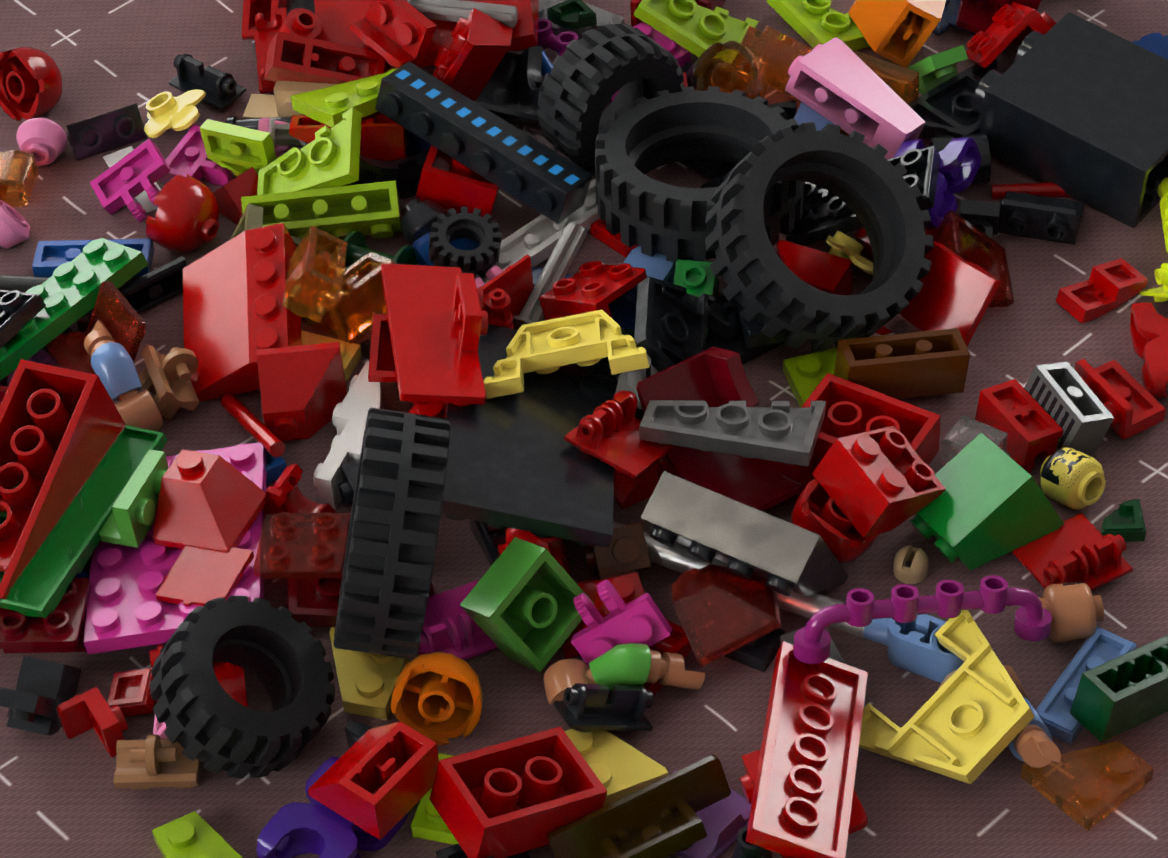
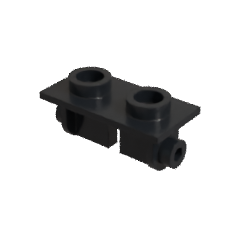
(219, 86)
(106, 131)
(587, 707)

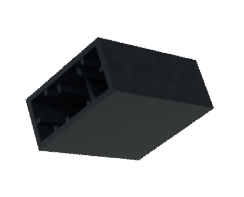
(1082, 116)

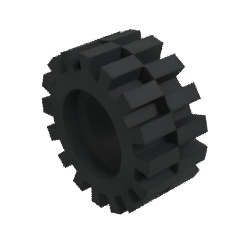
(469, 227)

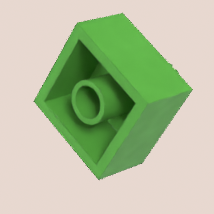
(525, 604)

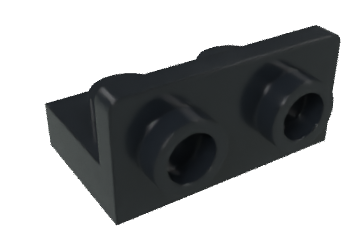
(1040, 217)

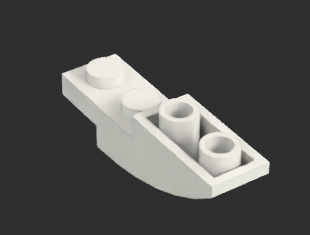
(350, 424)

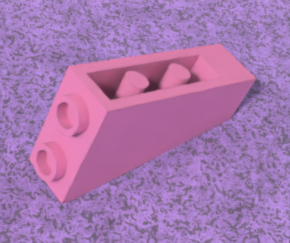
(852, 96)

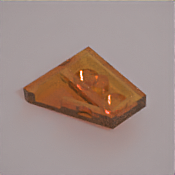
(1091, 781)

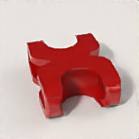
(1150, 342)

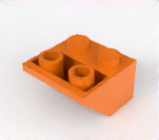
(897, 26)

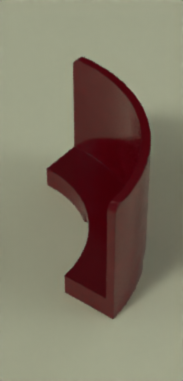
(717, 379)

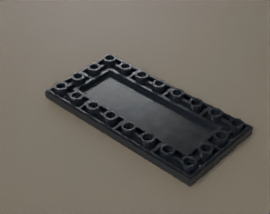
(512, 457)

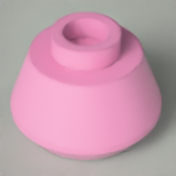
(42, 139)
(13, 226)

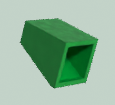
(985, 507)

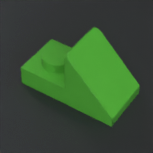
(938, 68)

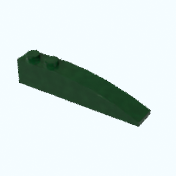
(1124, 691)

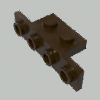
(648, 821)

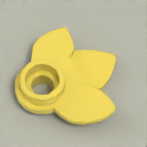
(172, 112)
(849, 248)

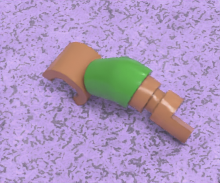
(621, 665)

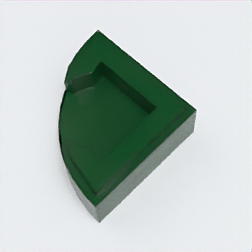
(572, 14)
(1126, 521)

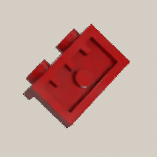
(395, 31)

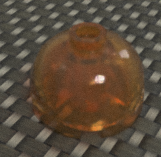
(731, 68)

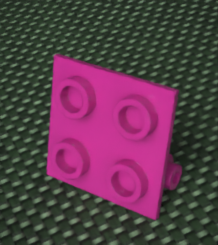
(450, 628)

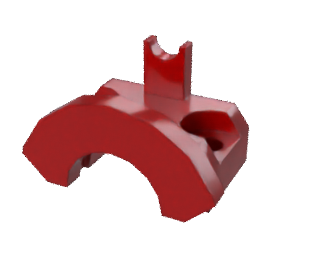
(288, 498)

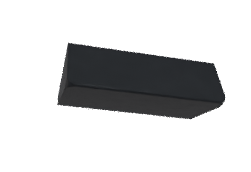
(155, 286)

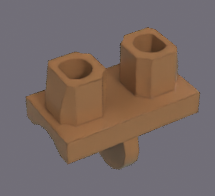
(170, 379)
(154, 765)

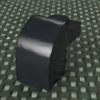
(37, 694)

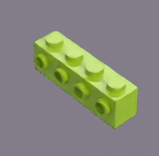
(336, 210)

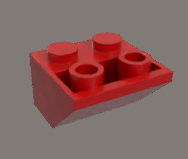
(474, 53)
(877, 479)
(379, 778)

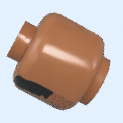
(1072, 611)

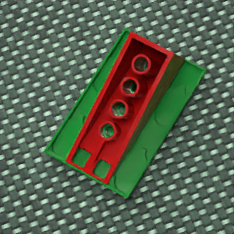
(59, 476)

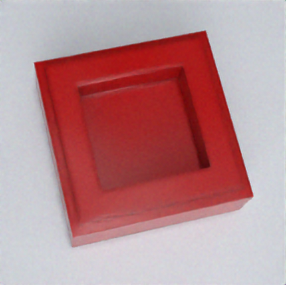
(132, 692)

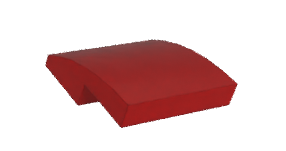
(952, 294)

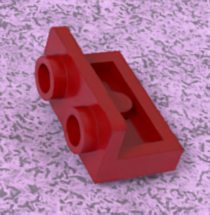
(1123, 397)

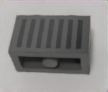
(1071, 405)

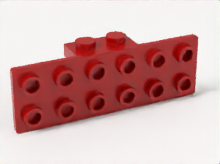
(435, 333)

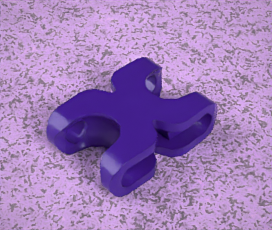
(950, 176)
(316, 830)

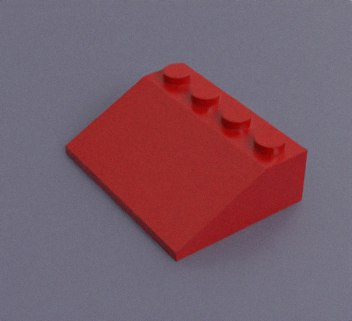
(237, 308)

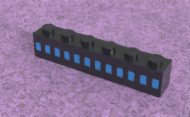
(483, 142)

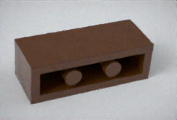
(906, 363)

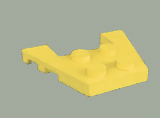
(562, 342)
(965, 718)

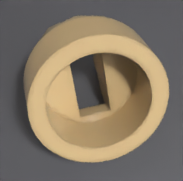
(919, 566)

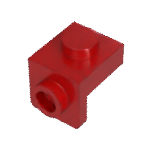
(92, 711)

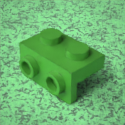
(137, 504)

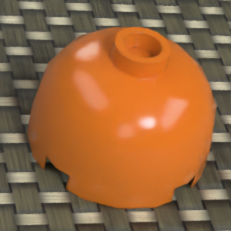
(438, 696)

